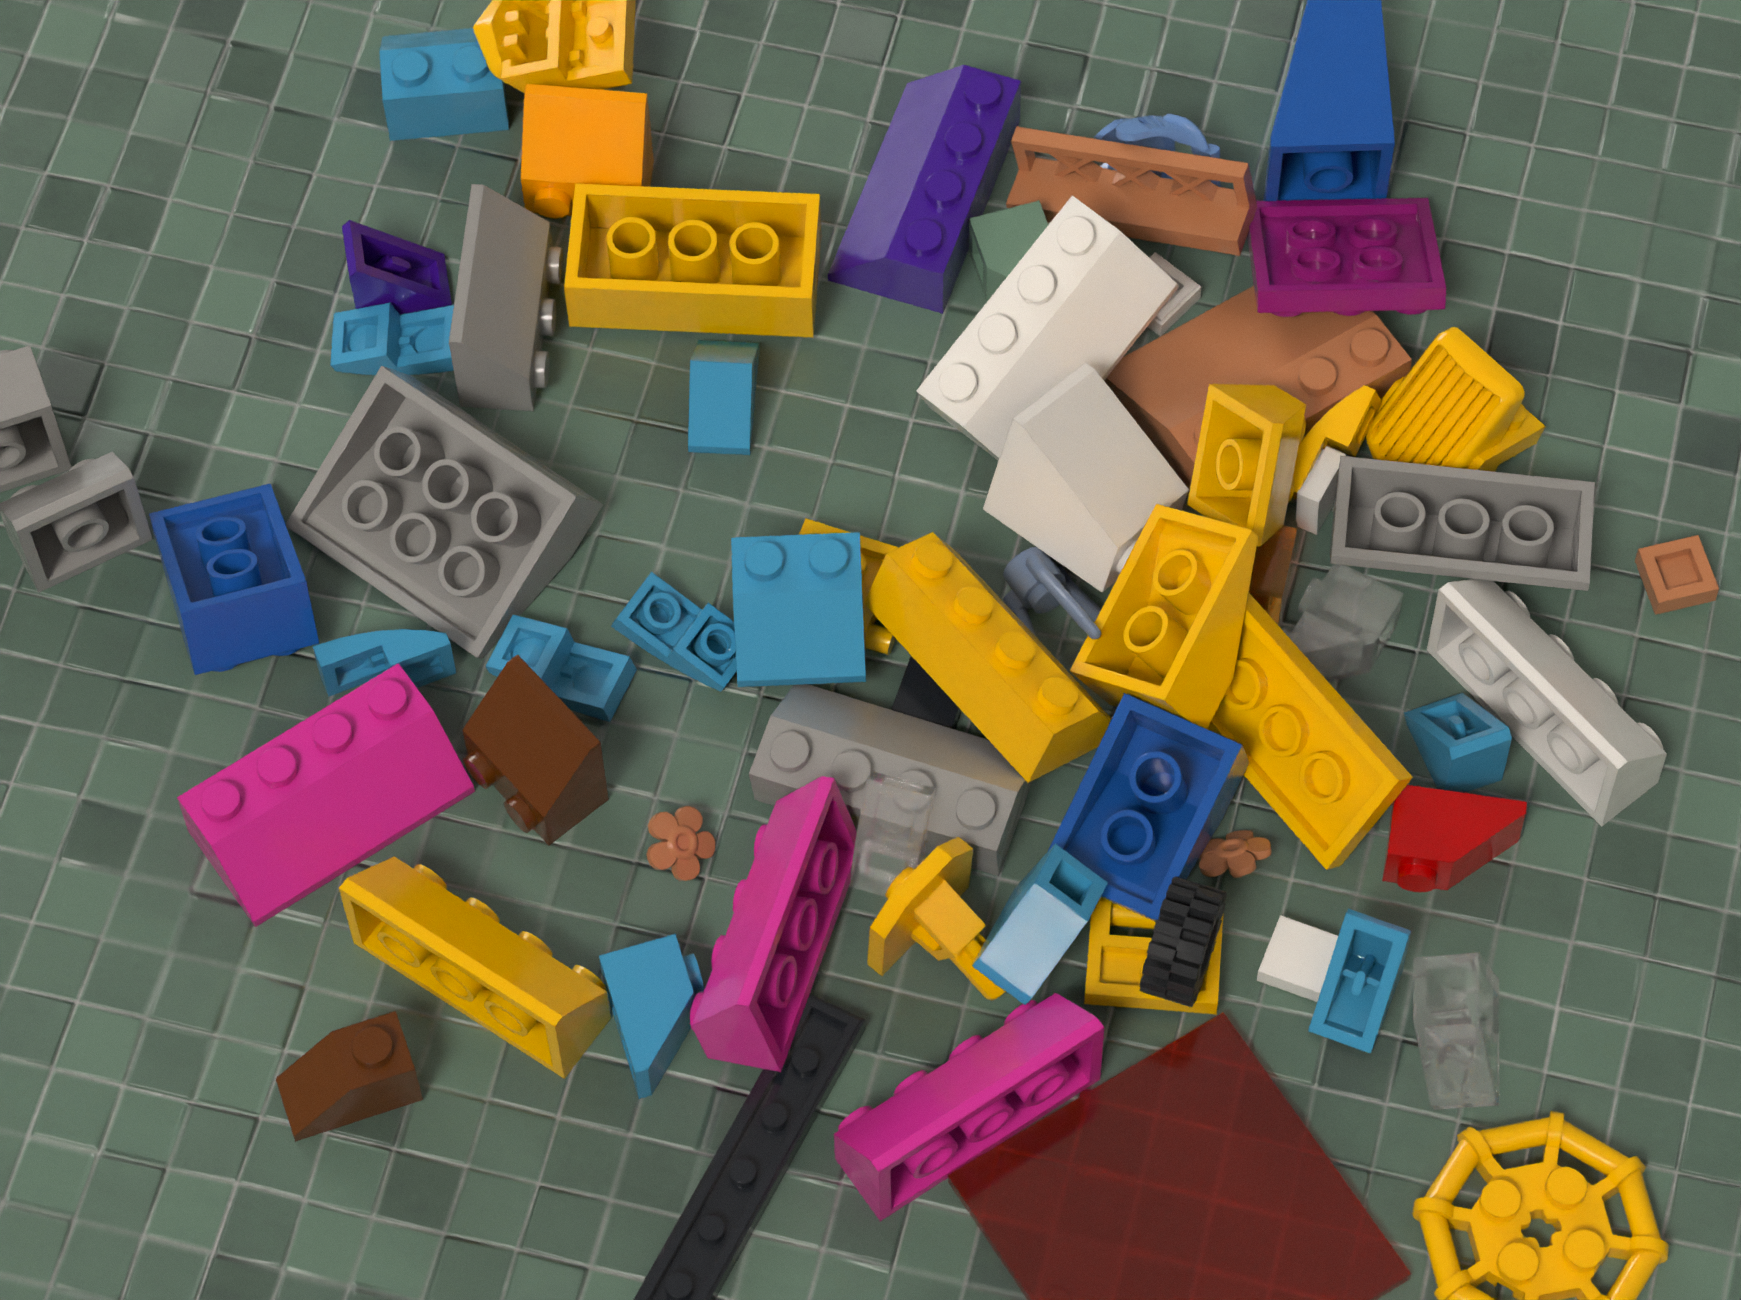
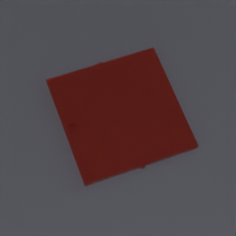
(1177, 1189)

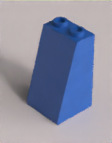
(1334, 109)

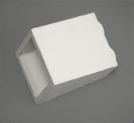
(1081, 478)

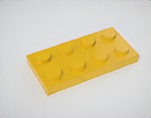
(1305, 743)

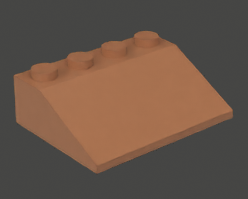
(1306, 355)

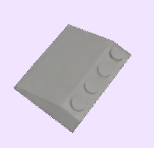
(441, 512)

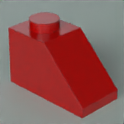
(1446, 836)

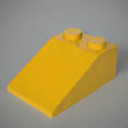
(1173, 617)

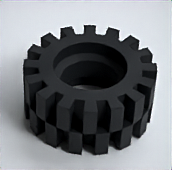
(1183, 941)

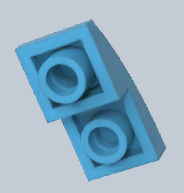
(680, 632)

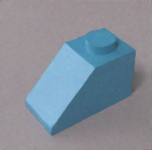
(651, 1004)

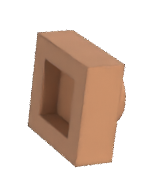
(1676, 574)

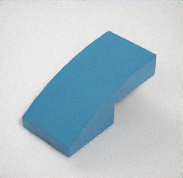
(381, 337)
(362, 656)
(579, 674)

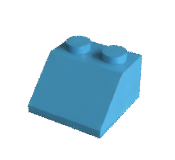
(439, 86)
(798, 609)

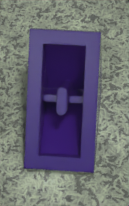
(394, 271)

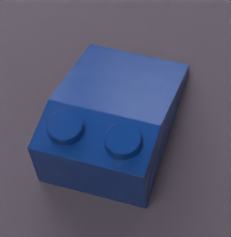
(234, 579)
(1150, 803)

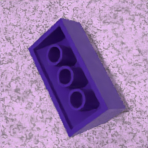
(927, 184)

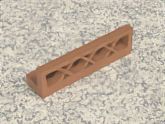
(1132, 197)

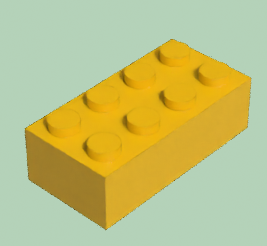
(693, 260)

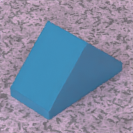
(722, 397)
(1460, 743)
(1360, 981)

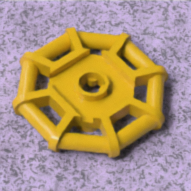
(1539, 1192)

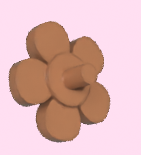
(680, 842)
(1234, 853)

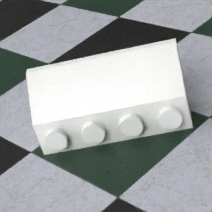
(1067, 303)
(1544, 697)

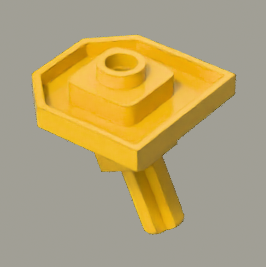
(928, 910)

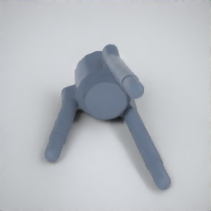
(1043, 586)

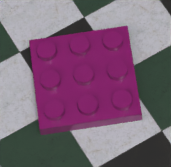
(1345, 257)

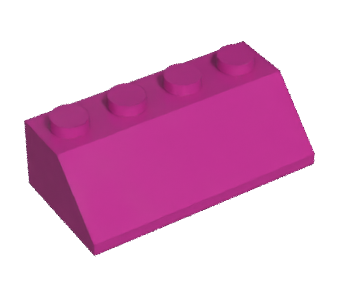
(325, 794)
(777, 929)
(970, 1102)

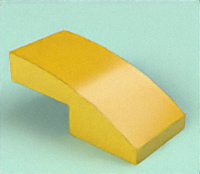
(1339, 428)

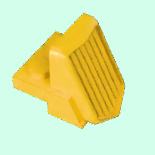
(559, 42)
(1453, 410)

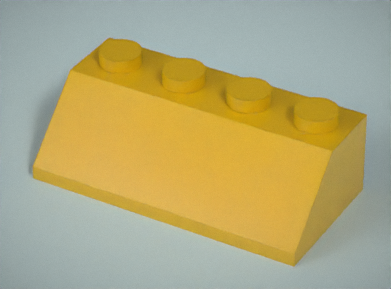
(985, 658)
(476, 962)

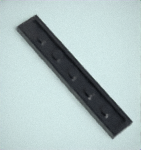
(753, 1158)

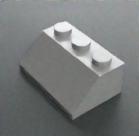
(503, 304)

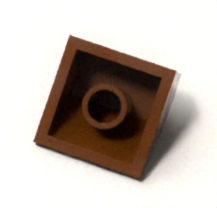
(535, 754)

